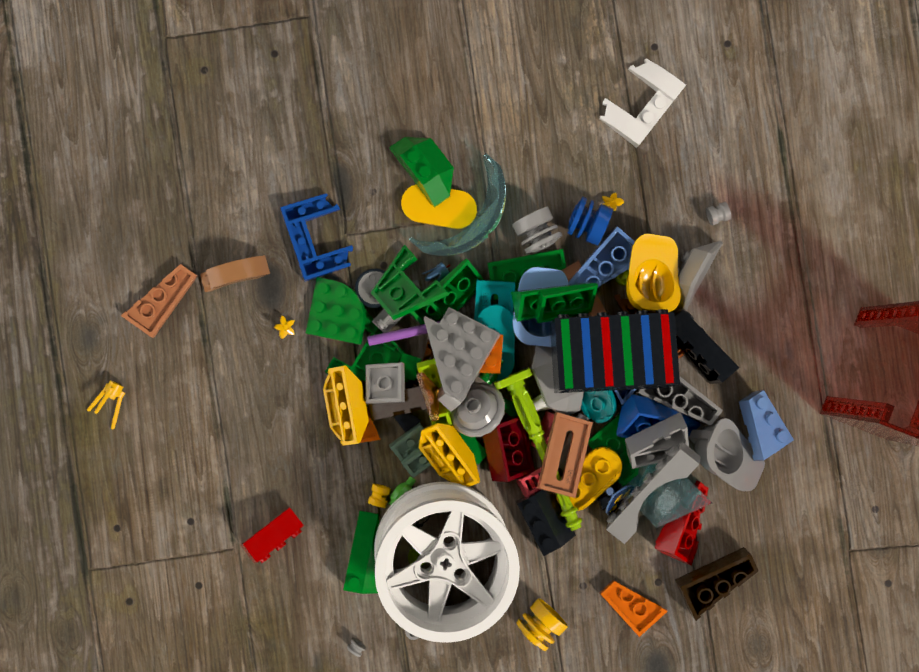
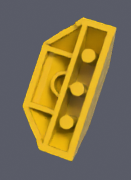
(345, 405)
(449, 454)

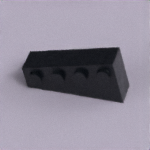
(703, 351)

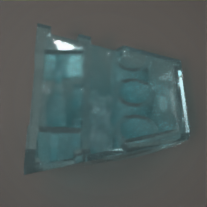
(672, 500)

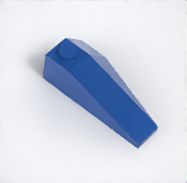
(644, 412)

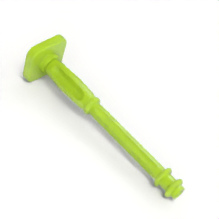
(530, 420)

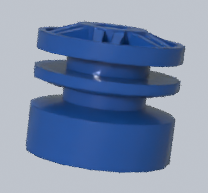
(589, 221)

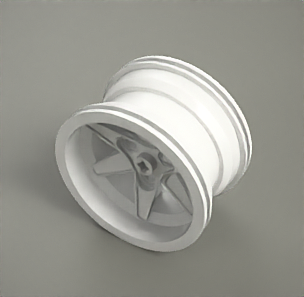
(487, 602)

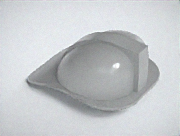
(727, 454)

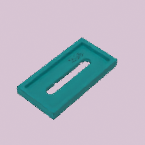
(486, 288)

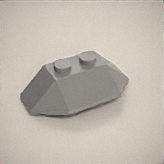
(694, 269)
(543, 372)

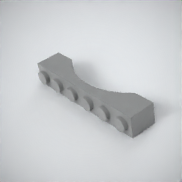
(677, 465)

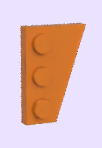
(632, 607)

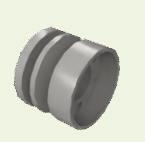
(537, 230)

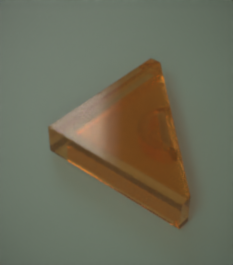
(430, 394)

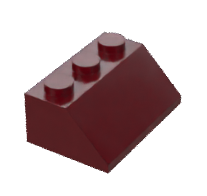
(508, 450)

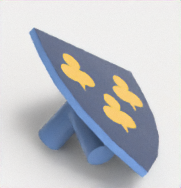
(617, 497)

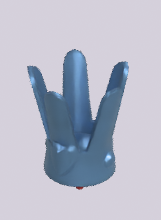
(440, 270)

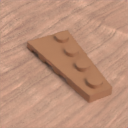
(157, 305)

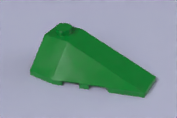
(361, 565)

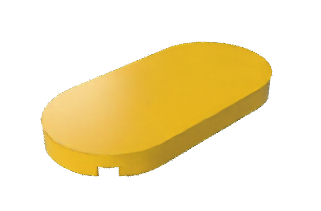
(454, 212)
(599, 471)

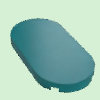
(501, 320)
(599, 405)

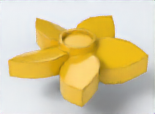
(613, 201)
(285, 327)

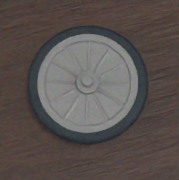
(365, 284)

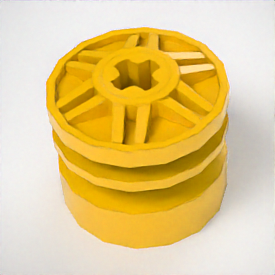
(539, 627)

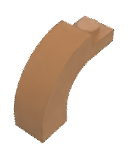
(234, 272)

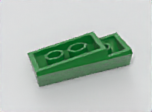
(461, 287)
(548, 302)

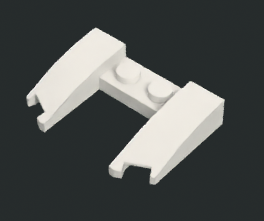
(667, 90)

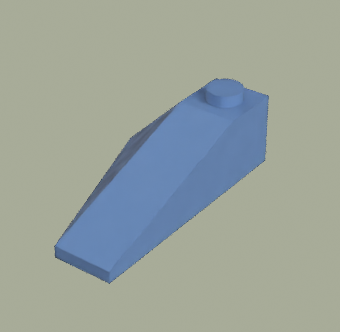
(607, 260)

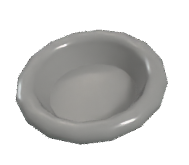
(479, 411)

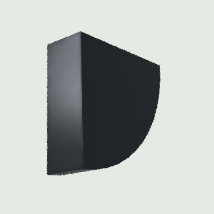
(407, 421)

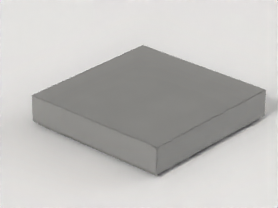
(385, 383)

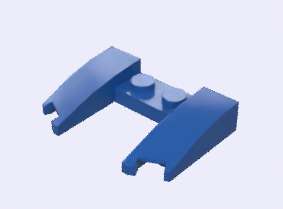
(295, 219)

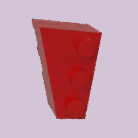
(272, 536)

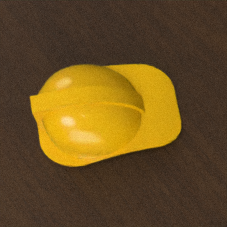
(653, 274)

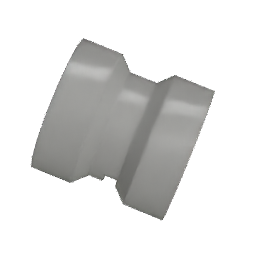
(720, 213)

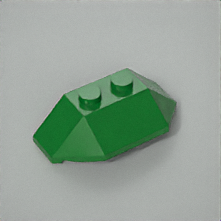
(425, 166)

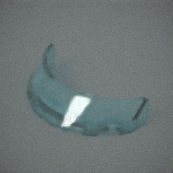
(483, 224)

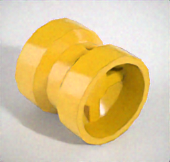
(379, 495)

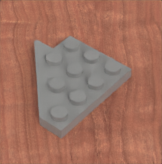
(459, 350)

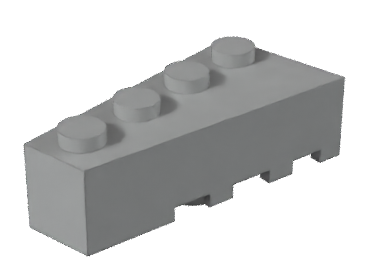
(684, 399)

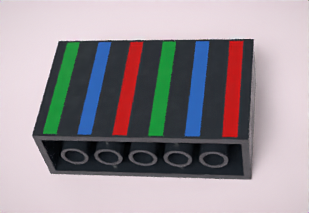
(614, 351)

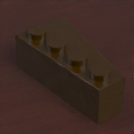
(715, 580)

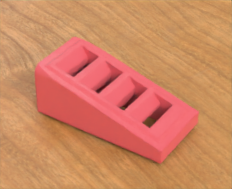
(523, 486)

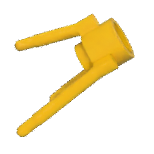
(112, 391)

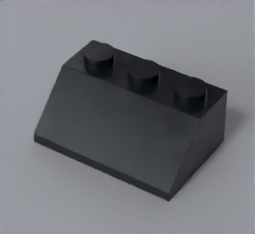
(545, 521)

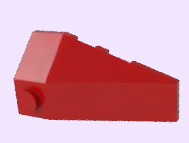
(678, 537)

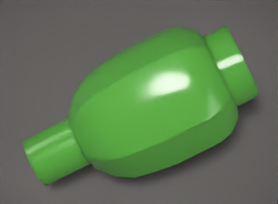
(401, 489)

